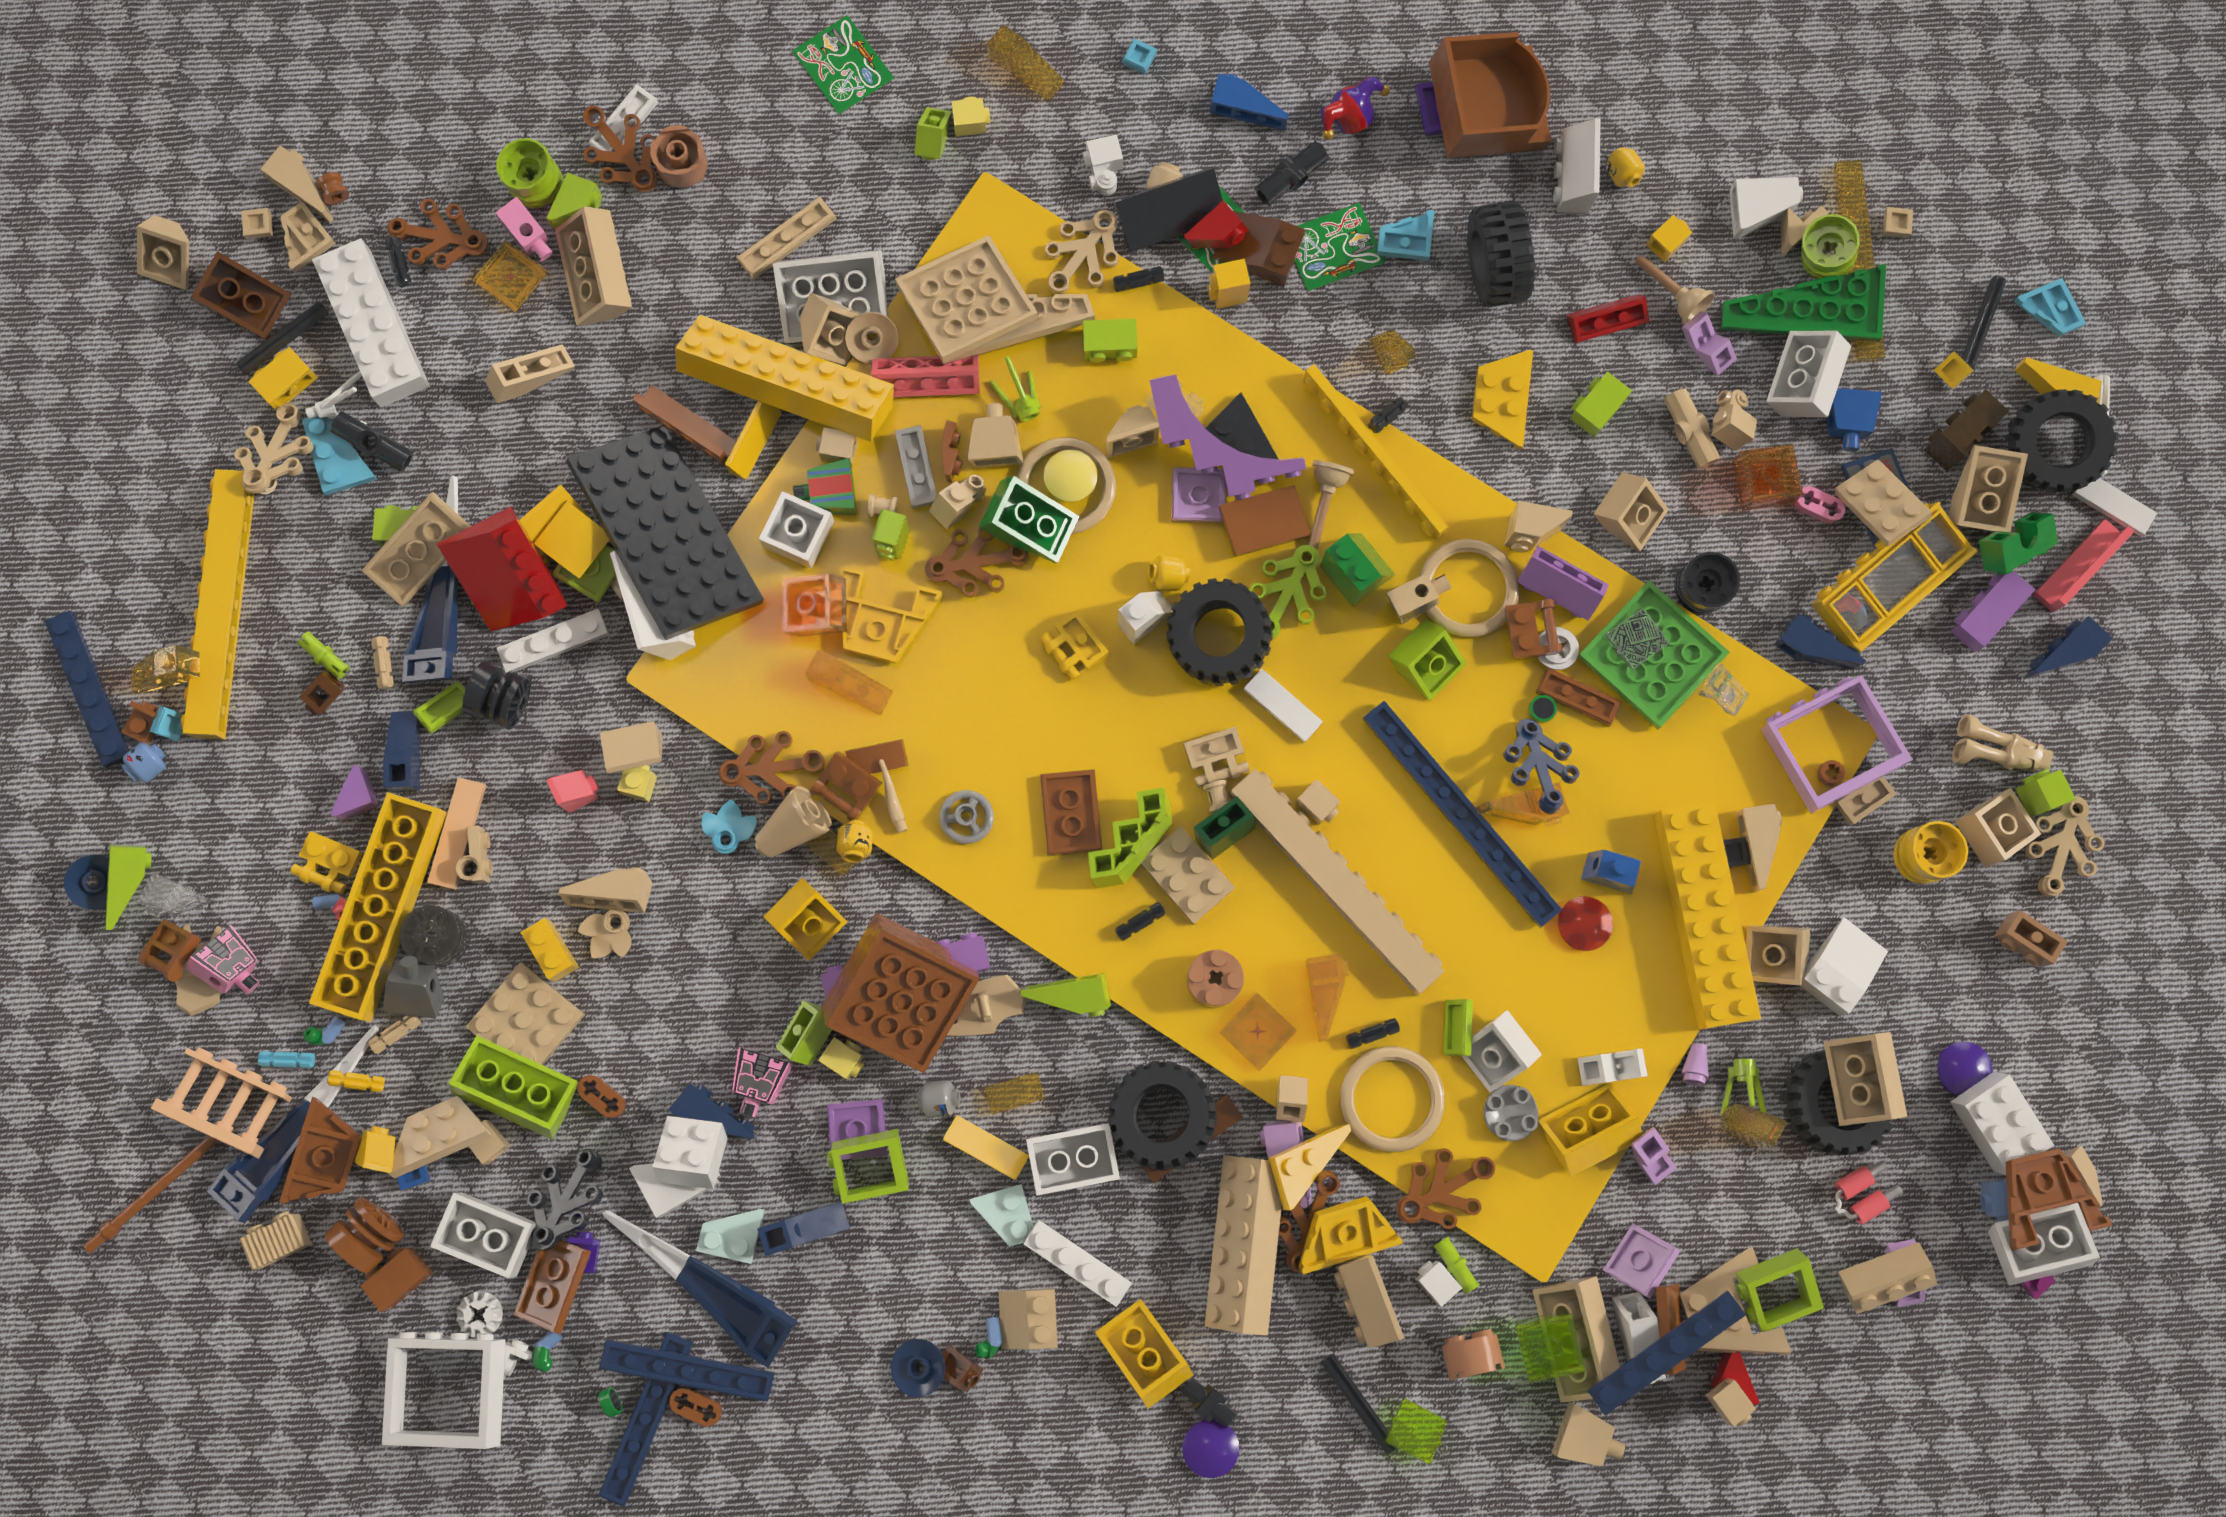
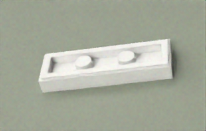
(636, 102)
(2117, 505)
(1283, 705)

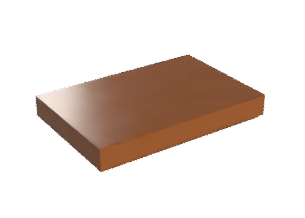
(1264, 521)
(1071, 812)
(552, 1285)
(1669, 1315)

